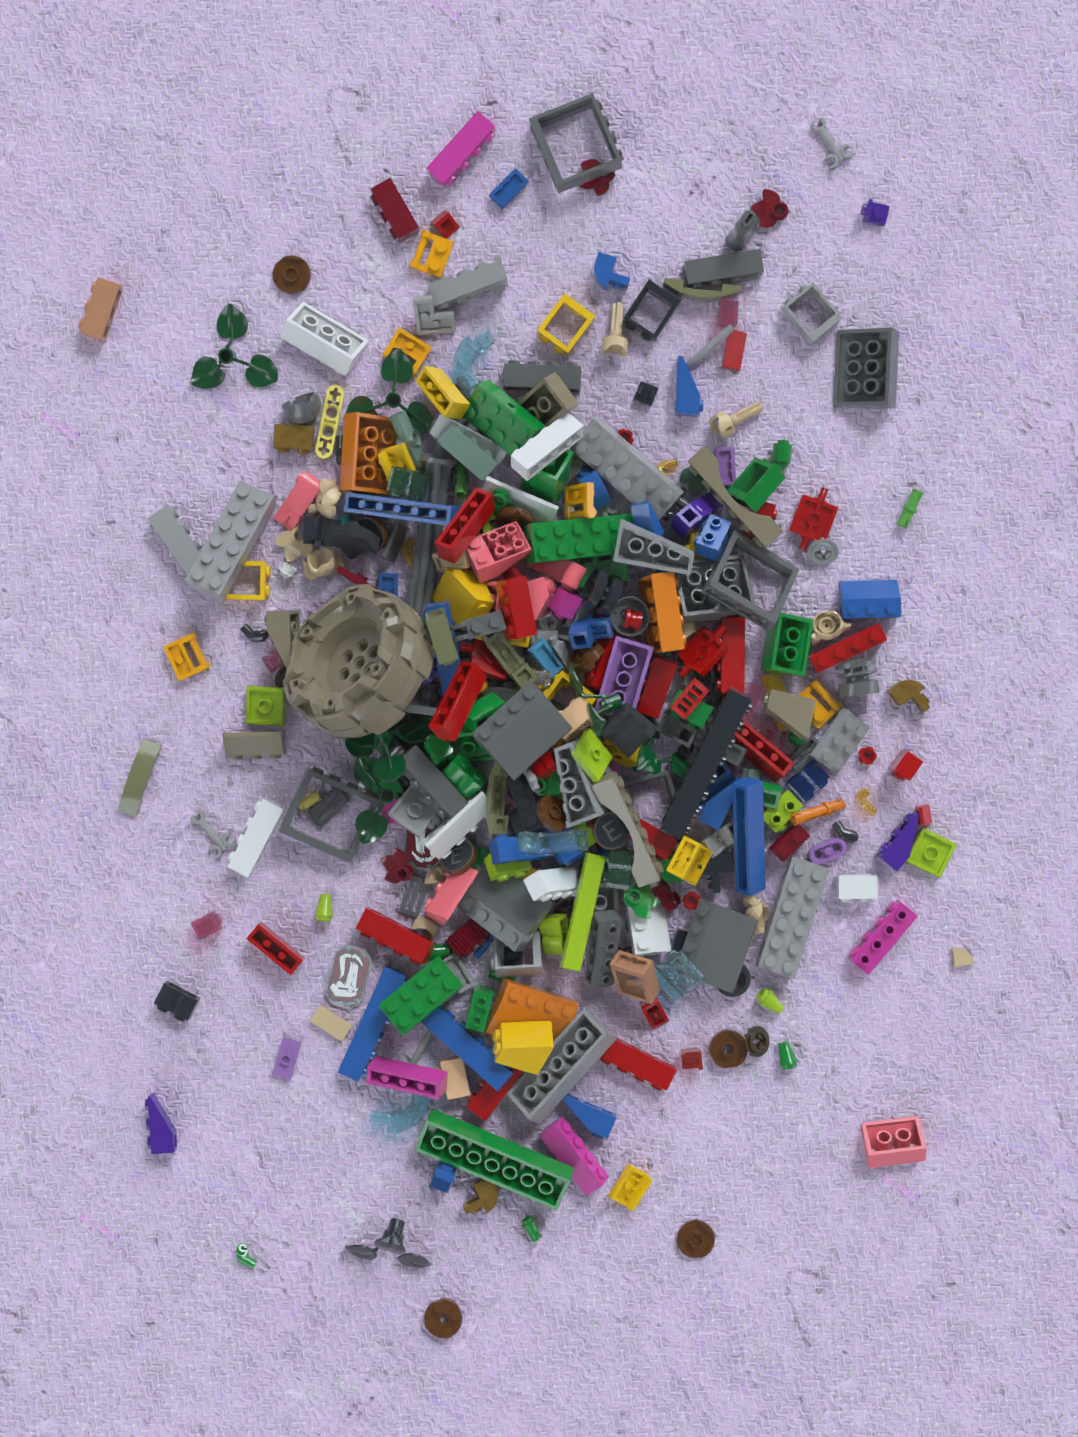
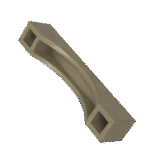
(762, 527)
(611, 794)

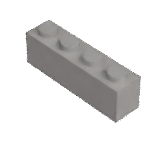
(176, 537)

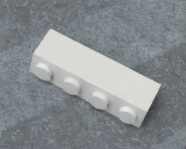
(546, 446)
(256, 837)
(553, 883)

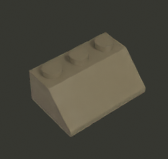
(254, 744)

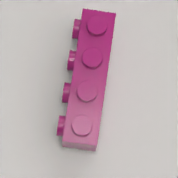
(461, 149)
(882, 936)
(407, 1077)
(571, 1151)

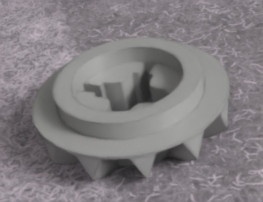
(817, 556)

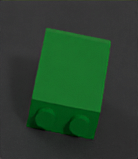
(550, 481)

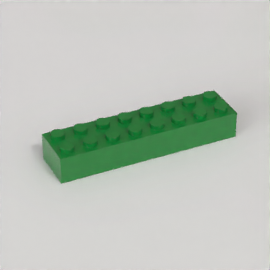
(494, 1159)

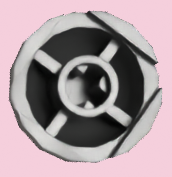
(303, 409)

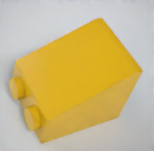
(465, 594)
(523, 1044)

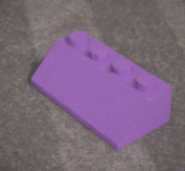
(626, 671)

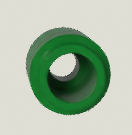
(782, 453)

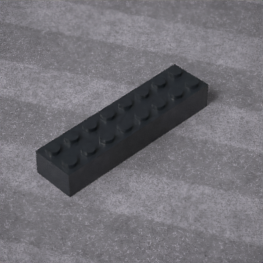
(705, 762)

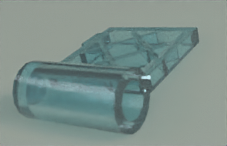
(669, 982)

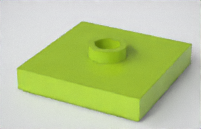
(265, 705)
(591, 755)
(931, 852)

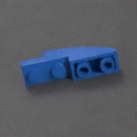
(646, 518)

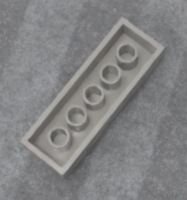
(626, 467)
(231, 541)
(792, 917)
(568, 1062)

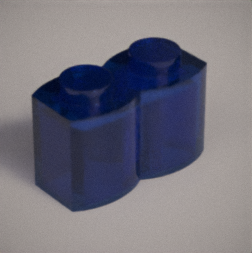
(807, 781)

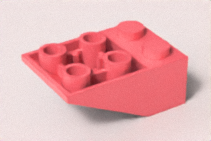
(497, 551)

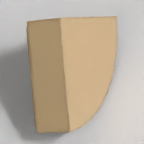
(435, 875)
(961, 957)

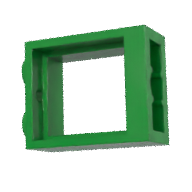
(756, 484)
(479, 1008)

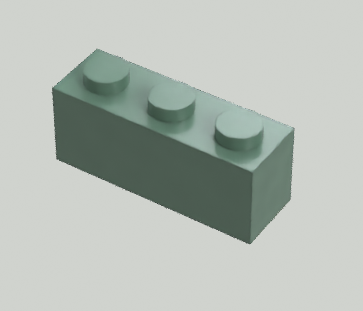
(467, 451)

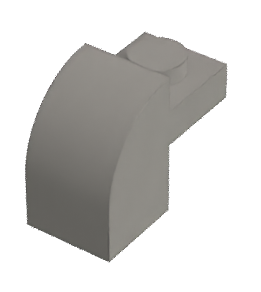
(719, 840)

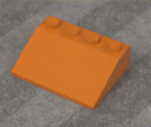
(362, 442)
(665, 622)
(528, 1003)

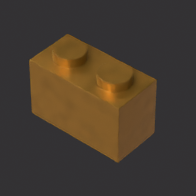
(293, 438)

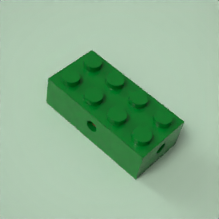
(501, 417)
(420, 996)

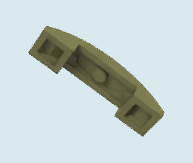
(676, 287)
(509, 659)
(138, 777)
(495, 801)

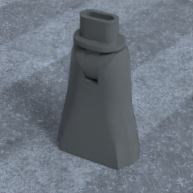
(743, 231)

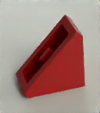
(654, 1013)

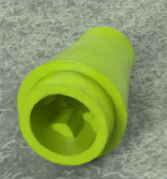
(324, 908)
(768, 1000)

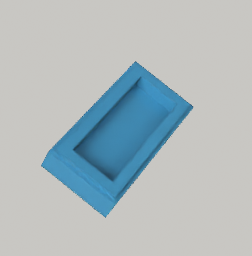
(545, 657)

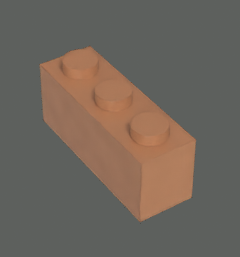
(100, 309)

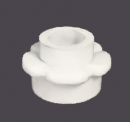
(287, 570)

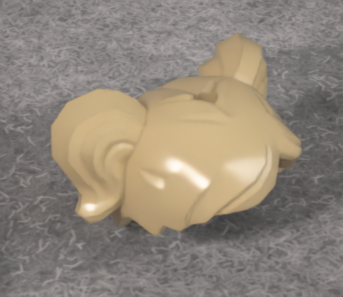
(325, 500)
(322, 563)
(835, 627)
(758, 911)

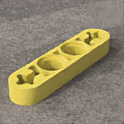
(329, 422)

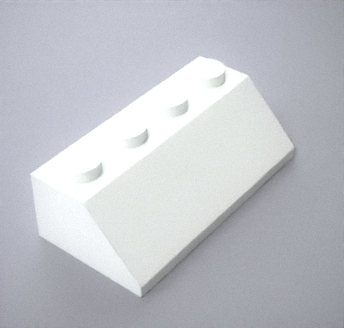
(323, 338)
(540, 509)
(454, 829)
(651, 934)

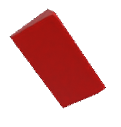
(734, 350)

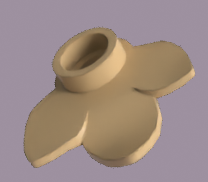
(293, 546)

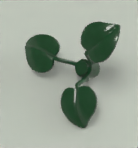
(398, 369)
(207, 371)
(607, 704)
(650, 763)
(393, 767)
(369, 824)

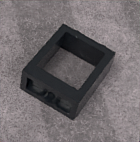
(659, 293)

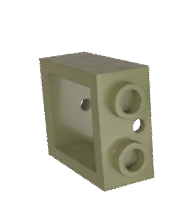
(441, 636)

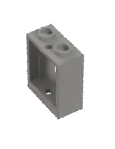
(823, 301)
(517, 970)

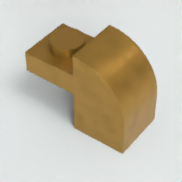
(909, 689)
(486, 1197)

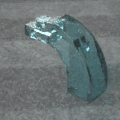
(463, 360)
(552, 843)
(403, 1120)

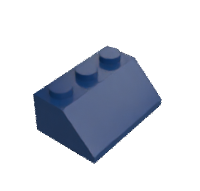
(869, 599)

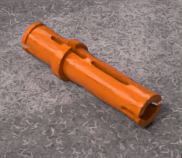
(825, 809)

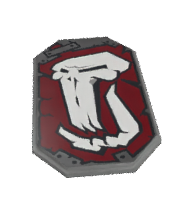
(417, 853)
(348, 977)

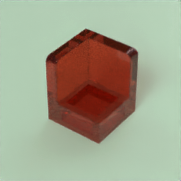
(691, 1058)

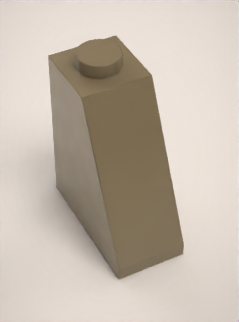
(791, 711)

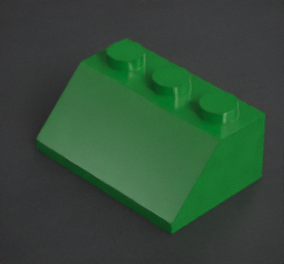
(787, 646)
(468, 747)

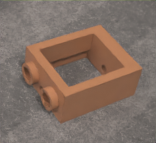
(623, 965)

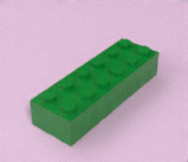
(573, 538)

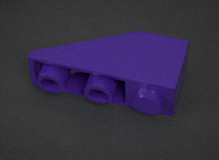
(694, 514)
(899, 847)
(162, 1131)

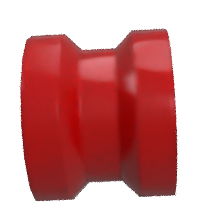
(632, 619)

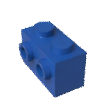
(713, 537)

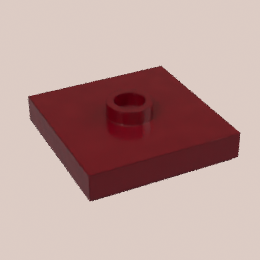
(357, 579)

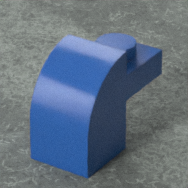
(604, 273)
(601, 496)
(587, 629)
(442, 1176)

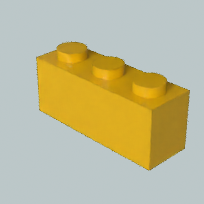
(442, 392)

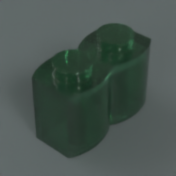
(407, 482)
(619, 869)

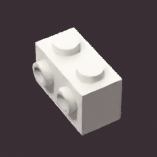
(856, 887)

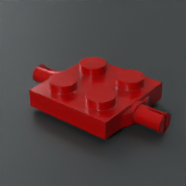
(813, 518)
(703, 651)
(483, 657)

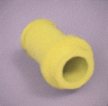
(309, 800)

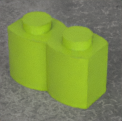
(554, 932)

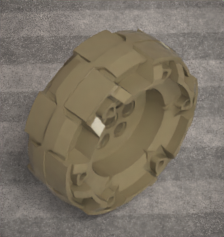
(358, 662)

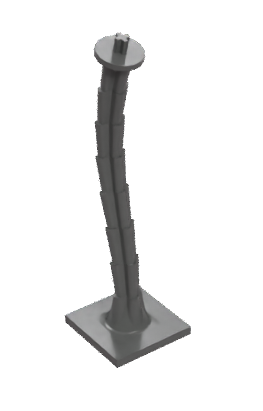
(424, 569)

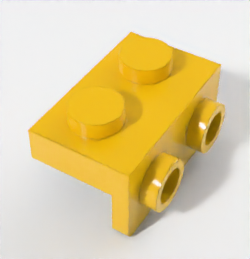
(395, 456)
(630, 1187)

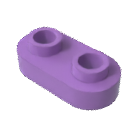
(827, 851)

